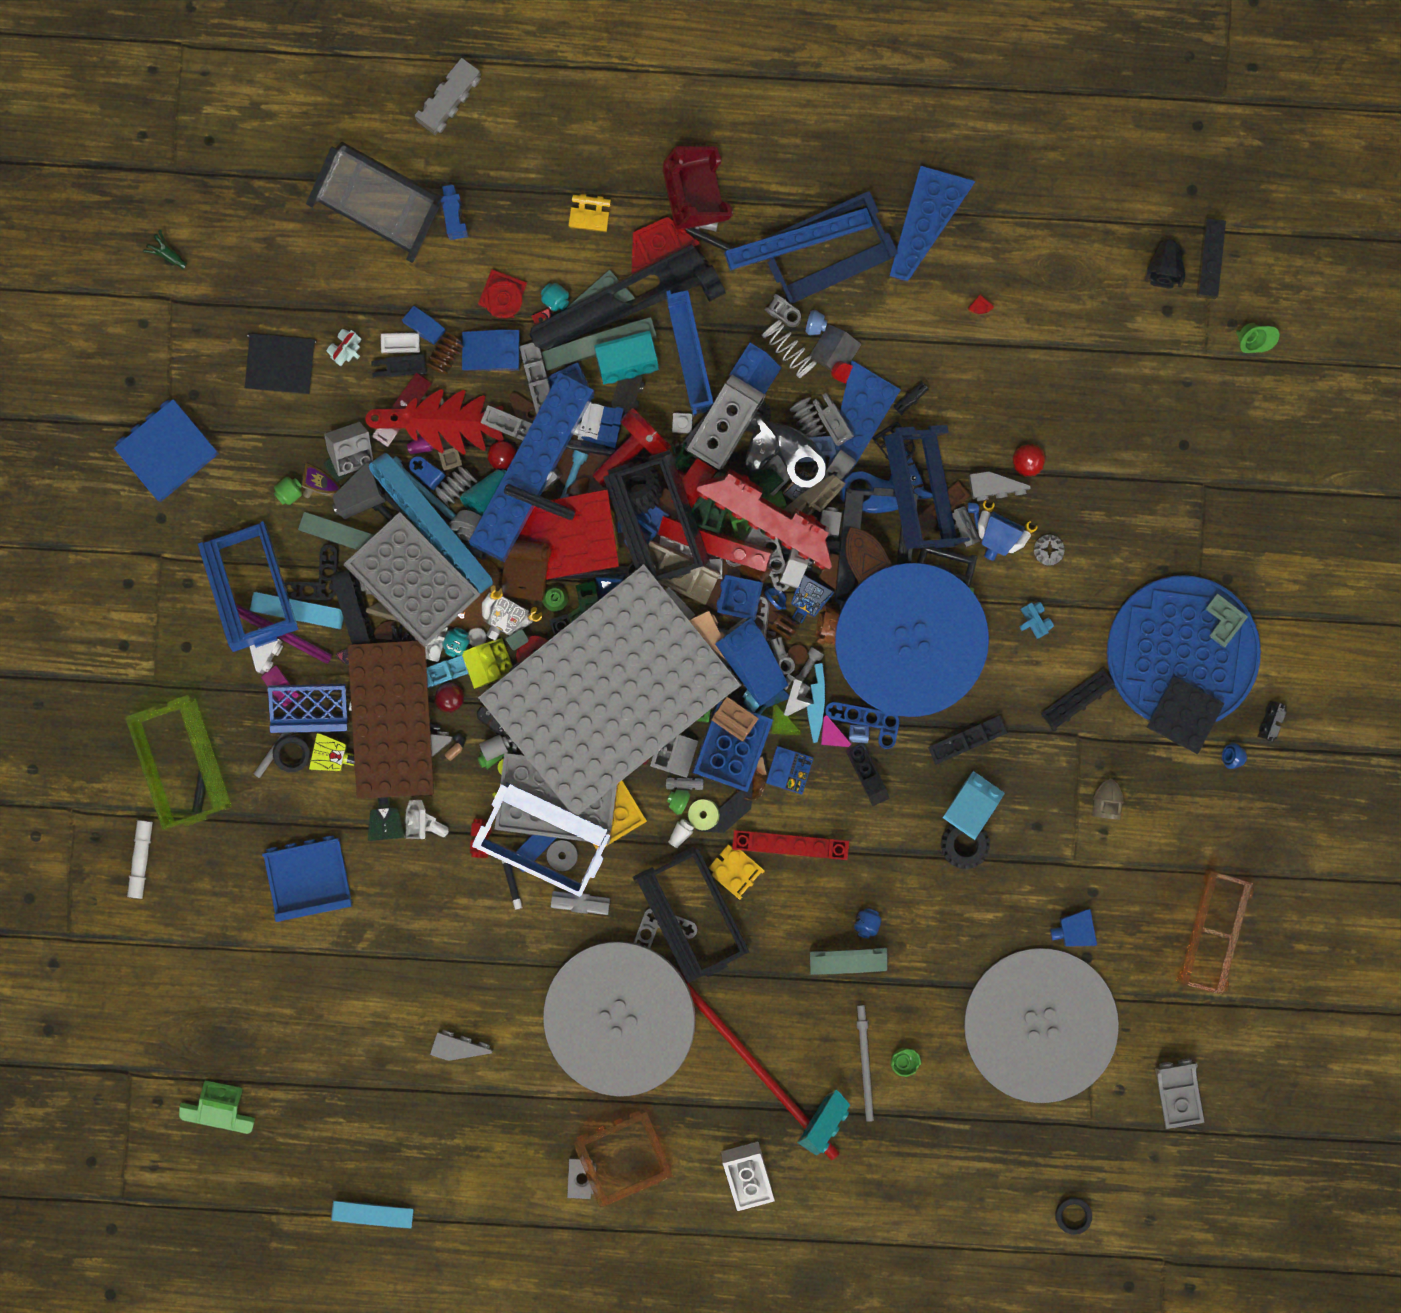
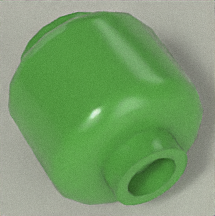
(288, 490)

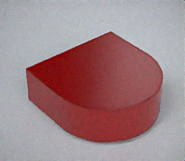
(841, 371)

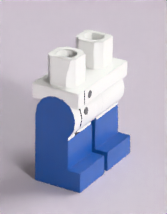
(600, 425)

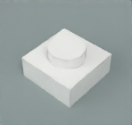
(682, 423)

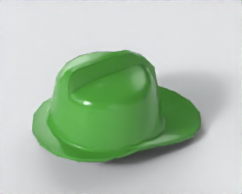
(1257, 338)

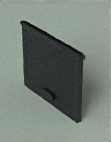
(279, 363)

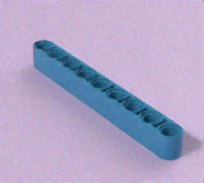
(429, 521)

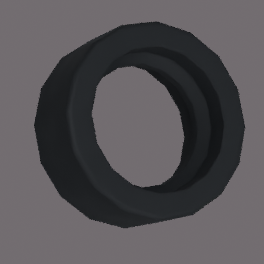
(291, 739)
(1071, 1201)

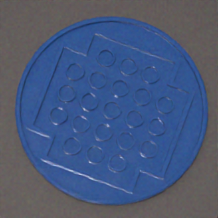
(1166, 635)
(911, 639)

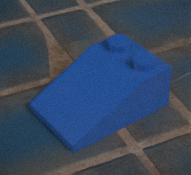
(491, 350)

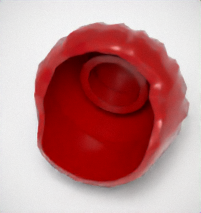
(1029, 460)

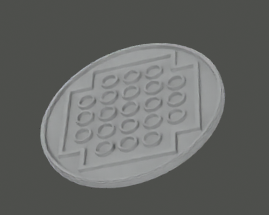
(619, 1018)
(1041, 1025)

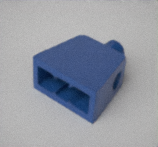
(1076, 930)

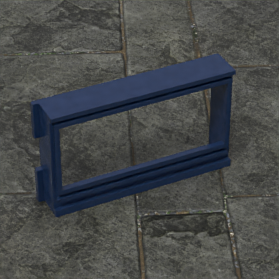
(845, 268)
(904, 489)

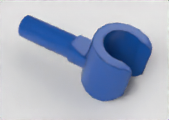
(974, 508)

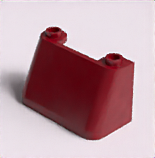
(694, 187)

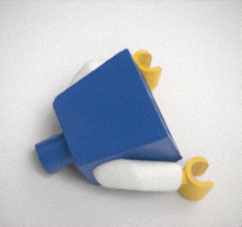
(1001, 534)

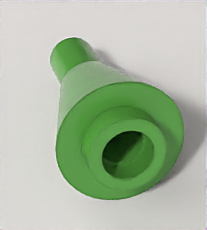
(487, 764)

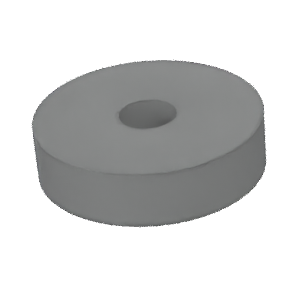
(553, 855)

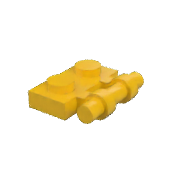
(589, 219)

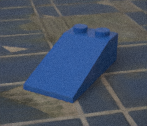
(753, 661)

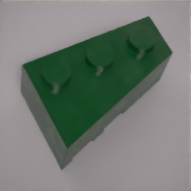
(708, 514)

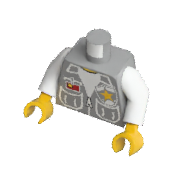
(505, 615)

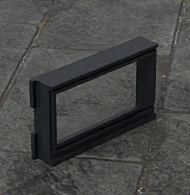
(852, 519)
(630, 524)
(670, 925)

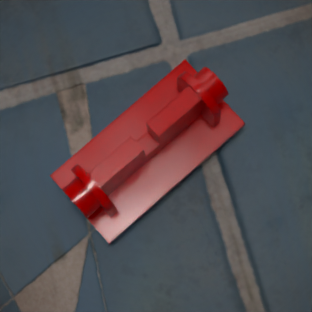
(475, 827)

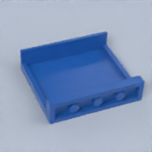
(165, 450)
(307, 878)

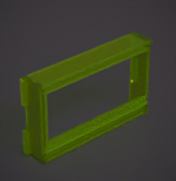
(203, 753)

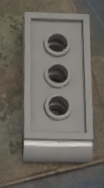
(747, 401)

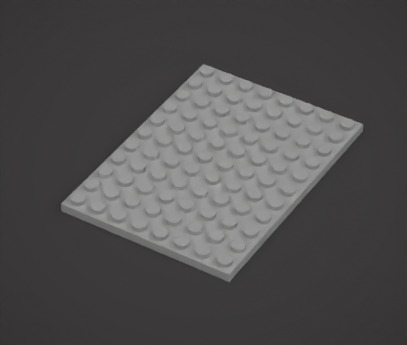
(609, 691)

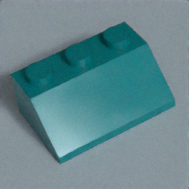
(626, 357)
(825, 1123)

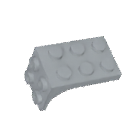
(1179, 1093)

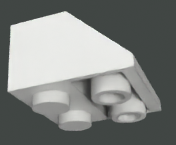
(264, 654)

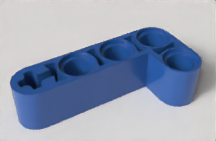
(861, 720)

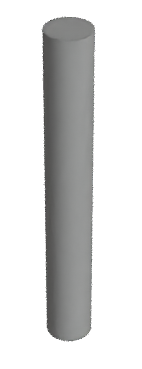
(267, 760)

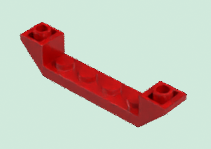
(790, 845)

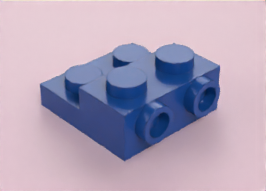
(739, 597)

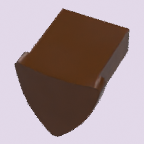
(754, 574)

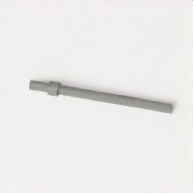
(862, 1025)

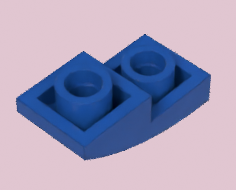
(424, 325)

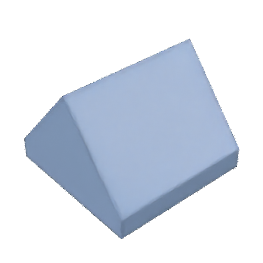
(859, 734)

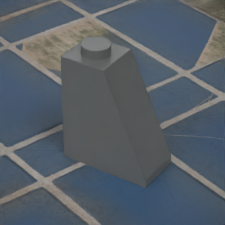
(358, 493)

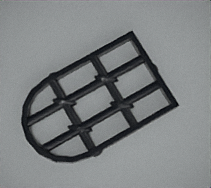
(890, 428)

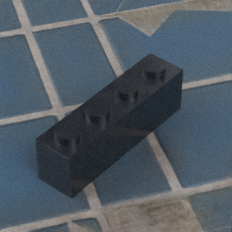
(1211, 258)

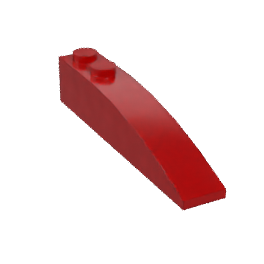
(720, 545)

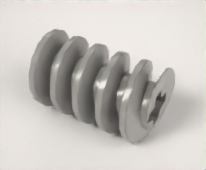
(806, 418)
(455, 485)

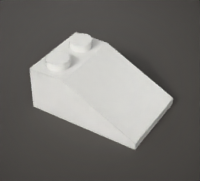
(747, 1176)

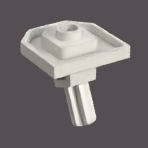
(418, 822)

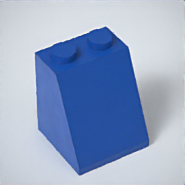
(756, 368)

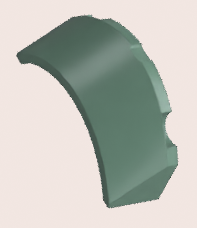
(848, 961)

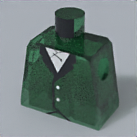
(385, 822)

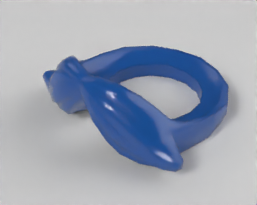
(782, 598)

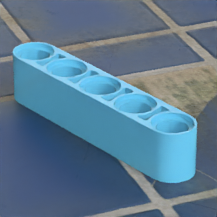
(302, 611)

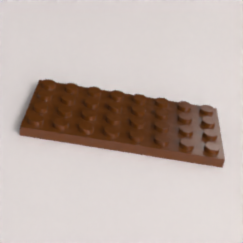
(390, 719)

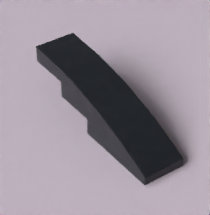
(968, 739)

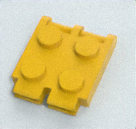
(735, 870)

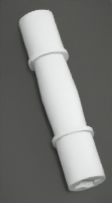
(139, 859)

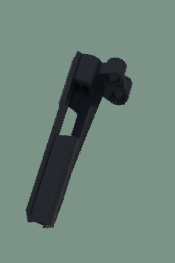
(676, 273)

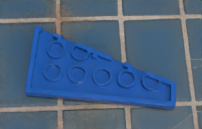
(930, 209)
(863, 409)

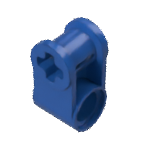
(429, 474)

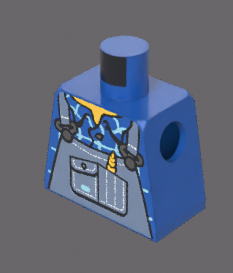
(809, 598)

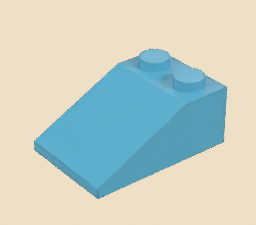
(973, 805)

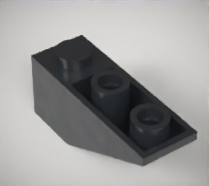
(867, 774)

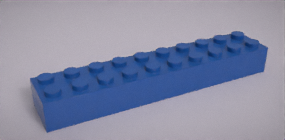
(532, 466)

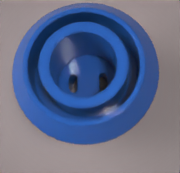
(1234, 756)

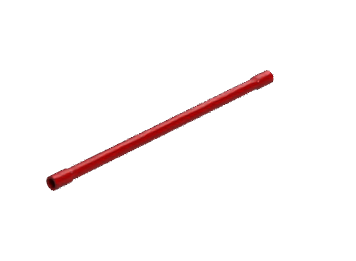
(831, 1151)

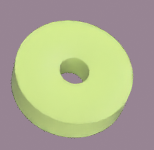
(697, 820)

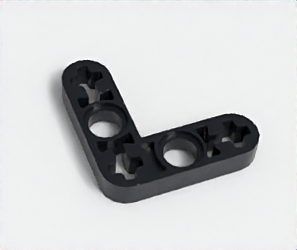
(318, 587)

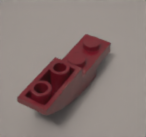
(415, 389)

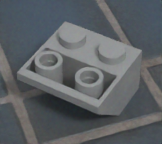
(349, 448)
(675, 756)

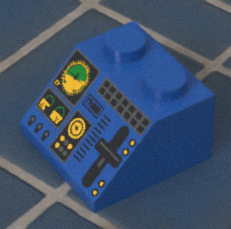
(789, 770)

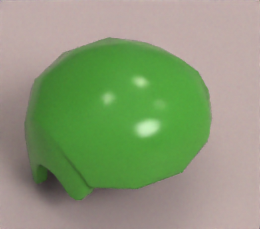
(905, 1062)

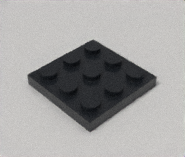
(1185, 715)

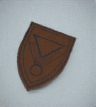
(864, 554)

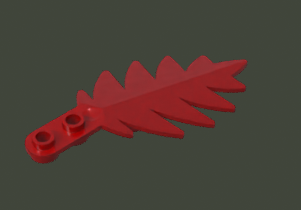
(447, 420)

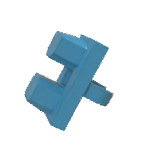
(1031, 613)

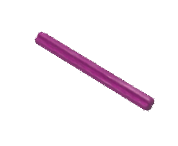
(289, 637)

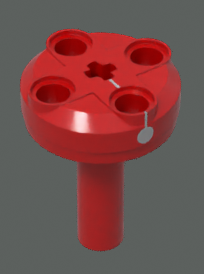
(642, 436)

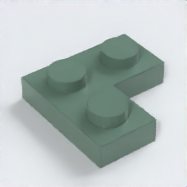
(1230, 620)

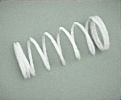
(774, 328)

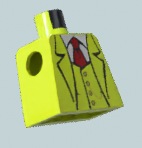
(330, 754)

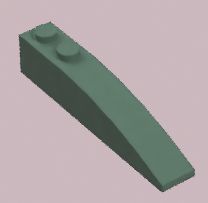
(584, 347)
(334, 531)

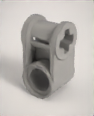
(782, 311)
(840, 465)

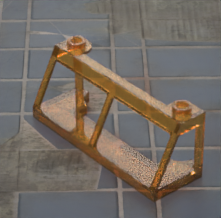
(1198, 927)

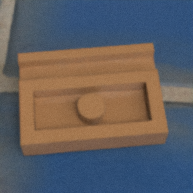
(734, 719)

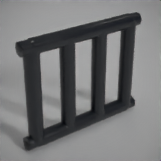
(971, 561)

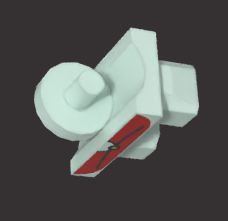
(346, 349)

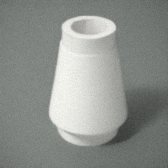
(681, 832)

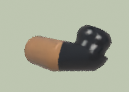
(457, 748)

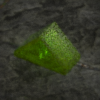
(782, 724)

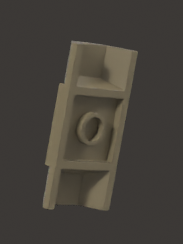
(695, 585)

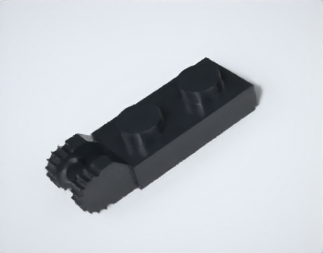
(400, 366)

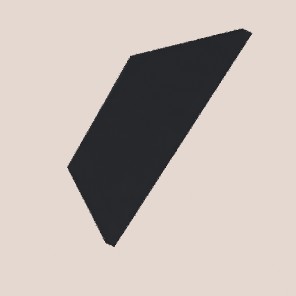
(732, 811)

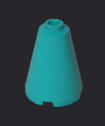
(480, 494)

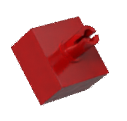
(698, 472)

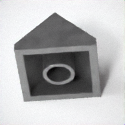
(834, 346)

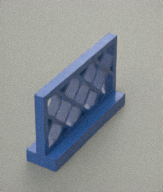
(307, 723)

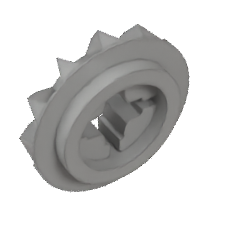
(1042, 556)

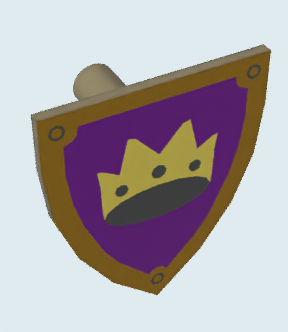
(318, 481)

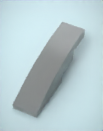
(535, 374)
(505, 423)

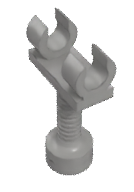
(814, 656)

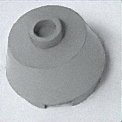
(465, 524)

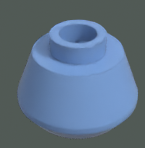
(815, 323)

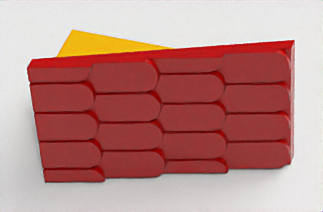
(578, 544)

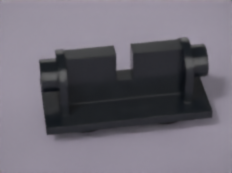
(1274, 712)

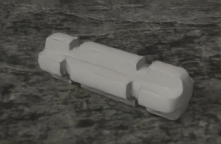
(684, 783)

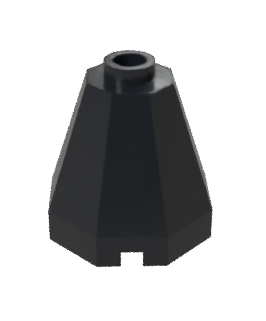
(1166, 266)

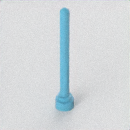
(578, 459)
(426, 493)

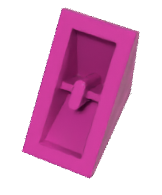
(276, 677)
(832, 735)

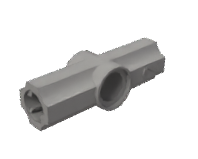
(580, 904)

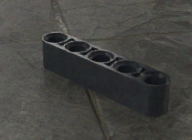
(353, 608)

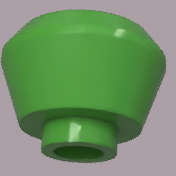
(558, 592)
(678, 801)

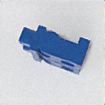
(452, 212)

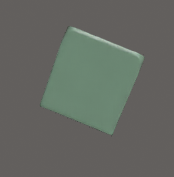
(517, 639)

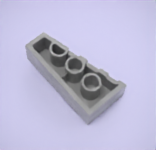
(448, 97)

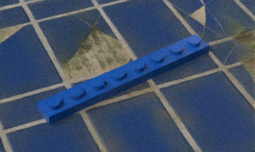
(798, 239)

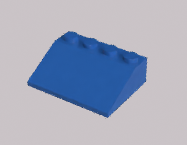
(728, 758)

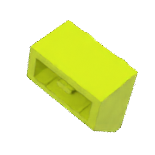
(487, 662)

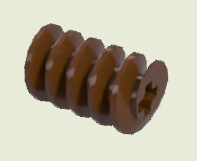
(445, 354)

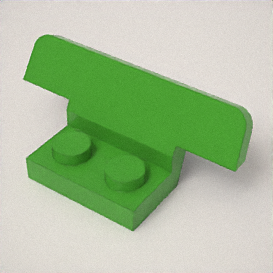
(218, 1108)

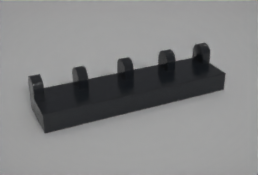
(1078, 700)

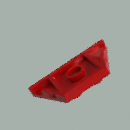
(657, 243)

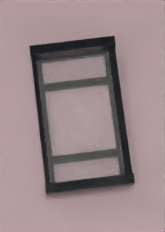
(375, 197)

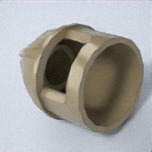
(1108, 801)

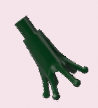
(165, 251)
(680, 459)

